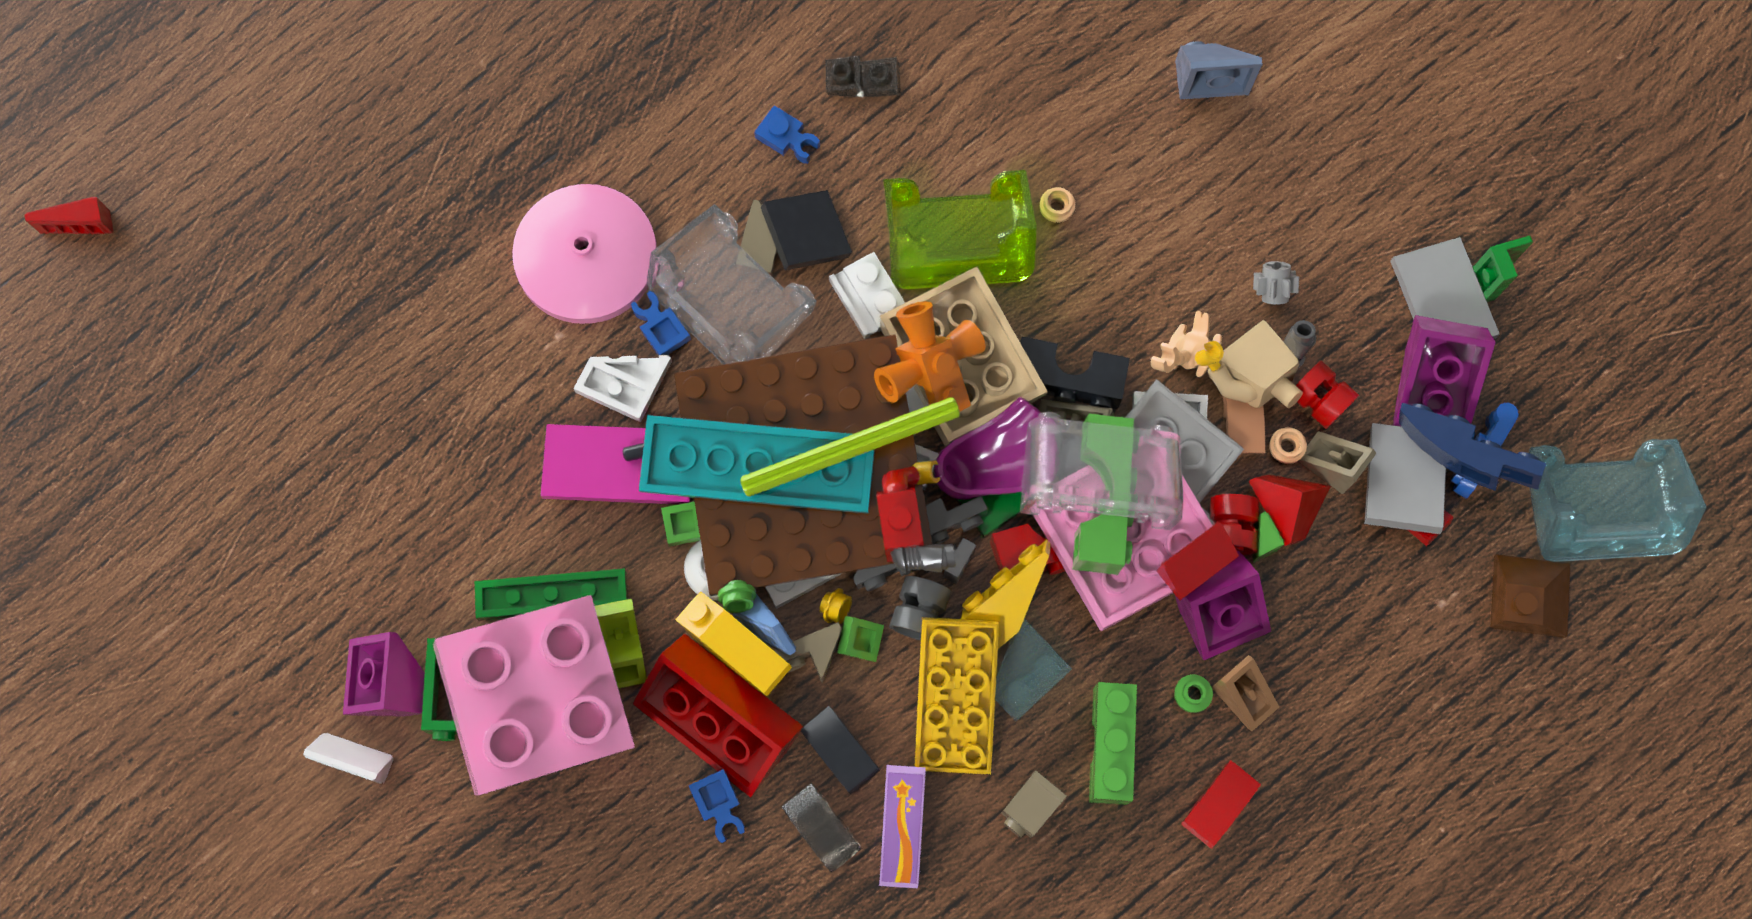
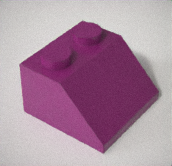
(1226, 609)

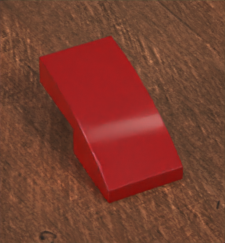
(1221, 804)

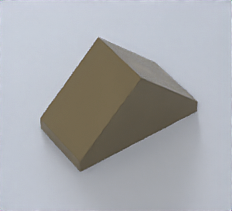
(1336, 460)

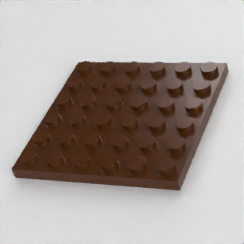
(804, 390)

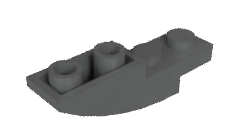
(941, 523)

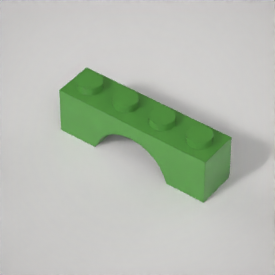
(1102, 542)

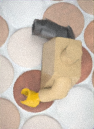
(1259, 364)

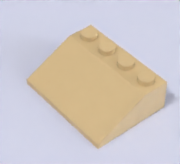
(990, 378)

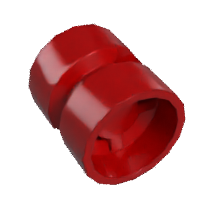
(1334, 403)
(1237, 516)

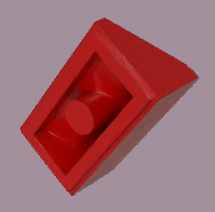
(1198, 561)

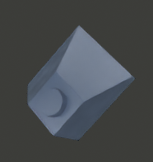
(1215, 71)

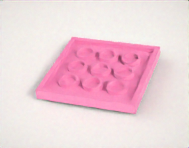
(1137, 585)

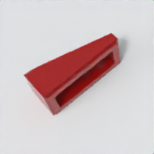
(75, 217)

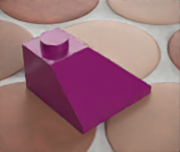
(382, 678)

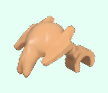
(1184, 346)

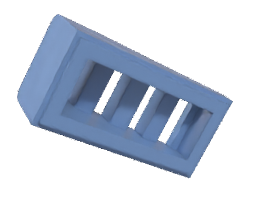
(766, 627)

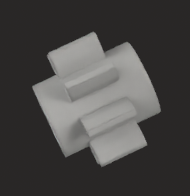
(1276, 282)

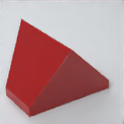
(1290, 504)

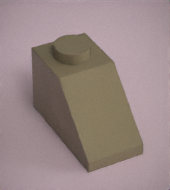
(1032, 806)

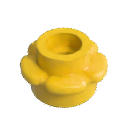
(835, 606)

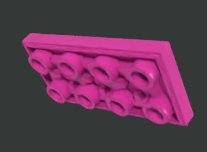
(590, 465)

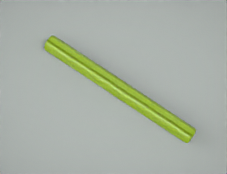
(850, 446)

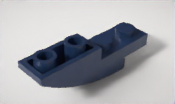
(1453, 445)

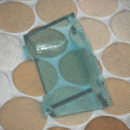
(1616, 505)

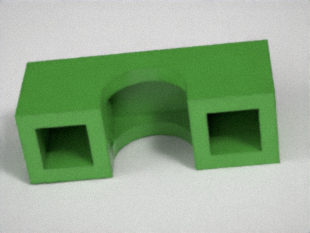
(1114, 743)

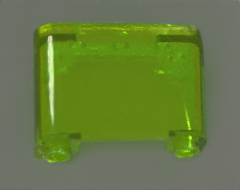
(953, 234)

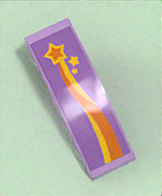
(902, 826)

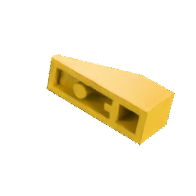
(733, 643)

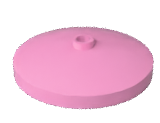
(588, 282)

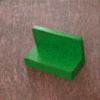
(1496, 267)

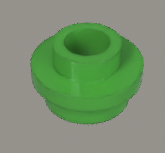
(737, 596)
(1185, 702)

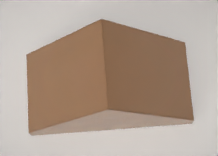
(1247, 693)

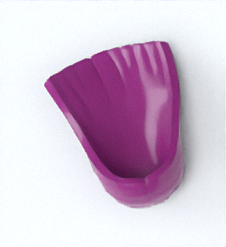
(989, 457)

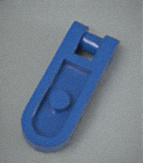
(1499, 425)

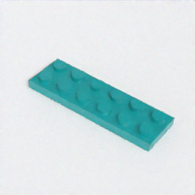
(712, 456)

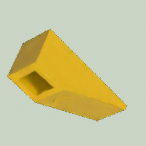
(1009, 593)

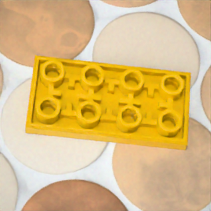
(956, 695)

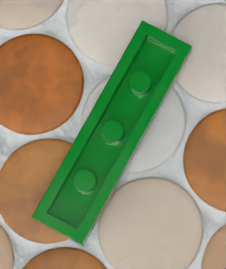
(526, 594)

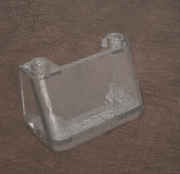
(724, 292)
(1103, 470)

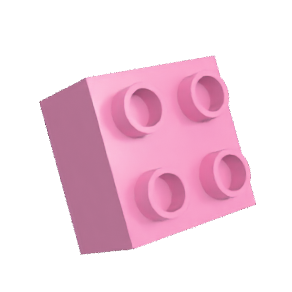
(532, 694)

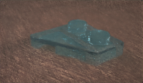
(1027, 672)

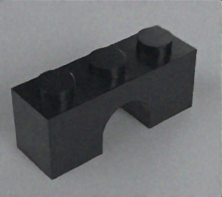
(1099, 385)

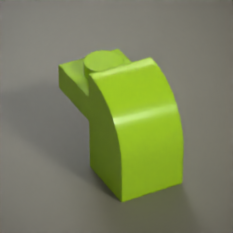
(622, 642)

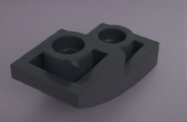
(839, 750)

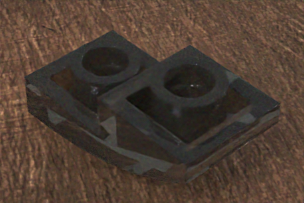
(862, 78)
(821, 827)

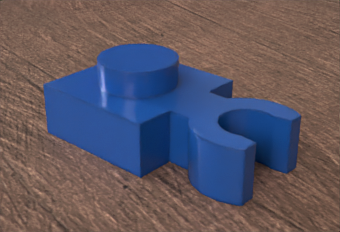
(783, 132)
(662, 328)
(715, 799)

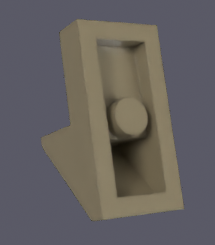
(819, 646)

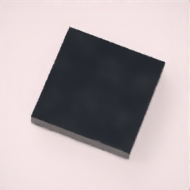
(806, 230)

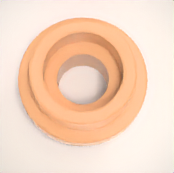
(1057, 195)
(1293, 436)

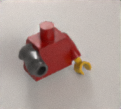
(902, 521)

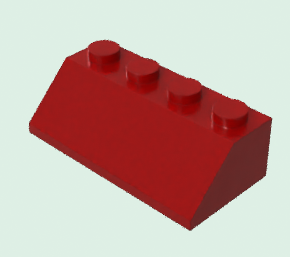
(717, 714)

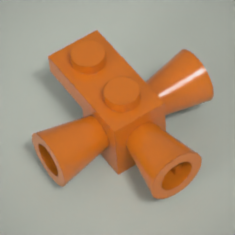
(930, 358)

